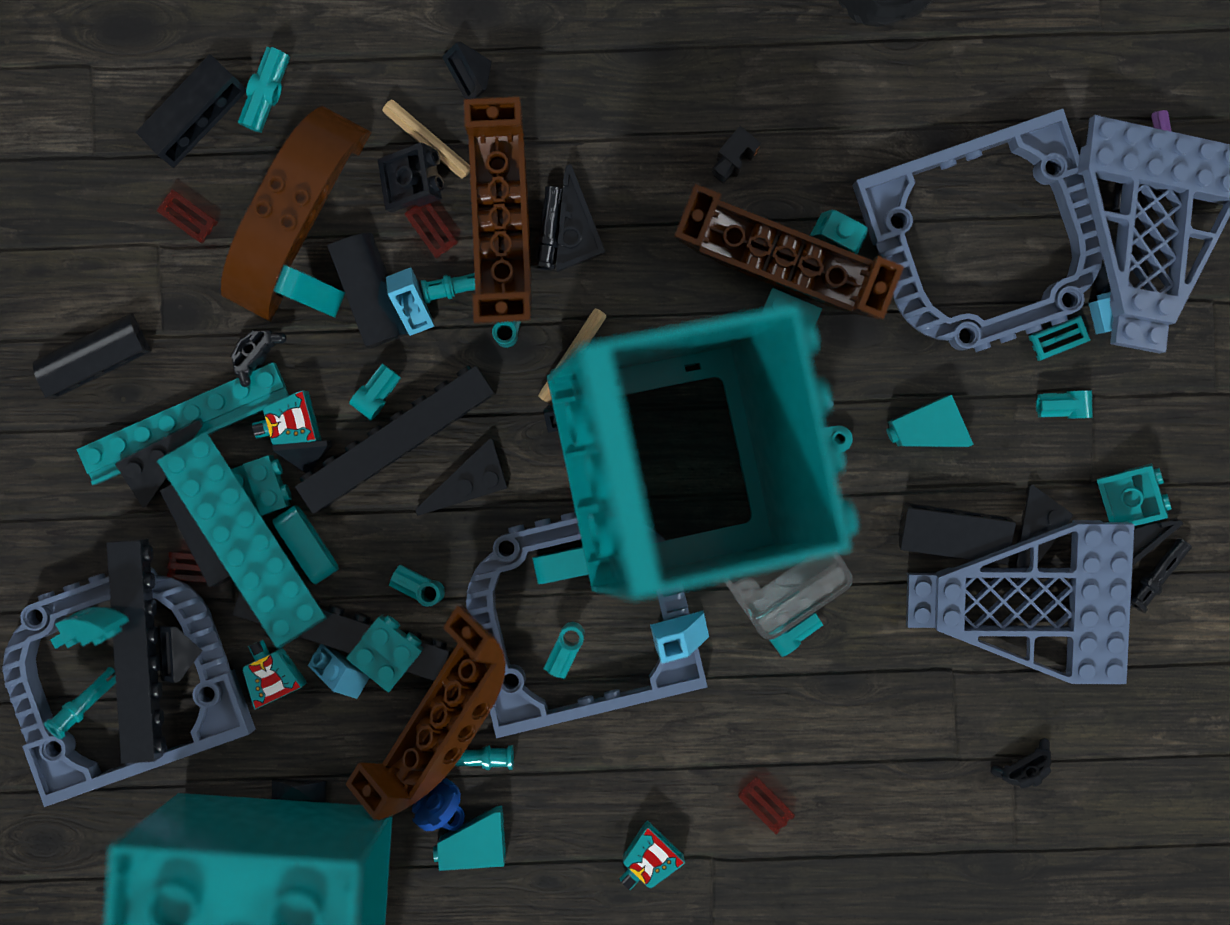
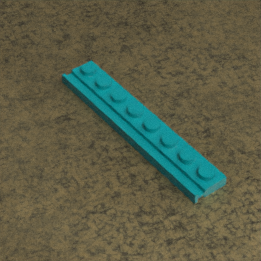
(216, 408)

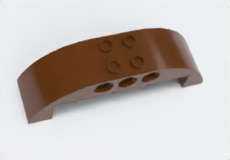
(287, 208)
(499, 210)
(787, 257)
(440, 725)

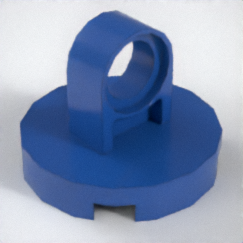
(438, 807)

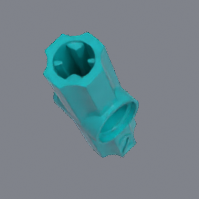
(264, 89)

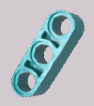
(309, 291)
(305, 544)
(560, 565)

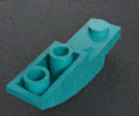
(88, 625)

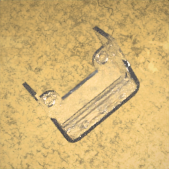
(792, 594)

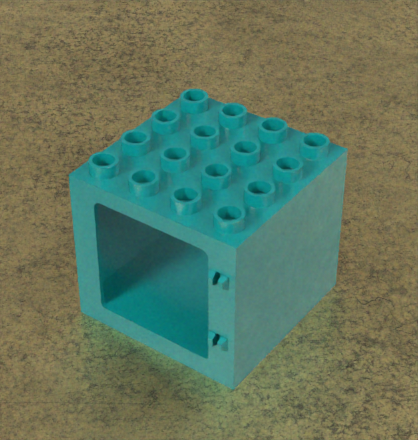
(776, 432)
(250, 864)

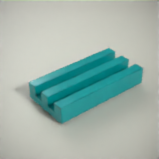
(1038, 346)

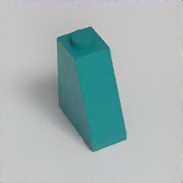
(931, 426)
(474, 845)

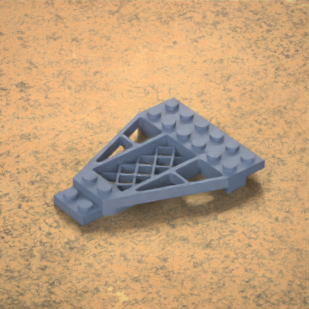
(1144, 162)
(1097, 601)

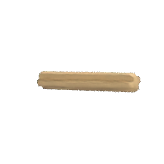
(422, 134)
(583, 338)

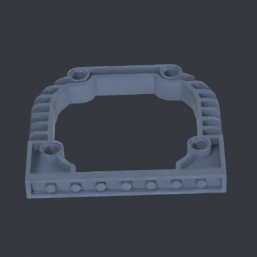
(1036, 140)
(518, 707)
(68, 772)

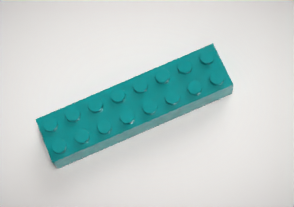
(242, 540)

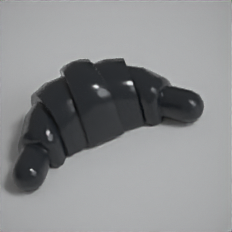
(252, 351)
(1029, 769)

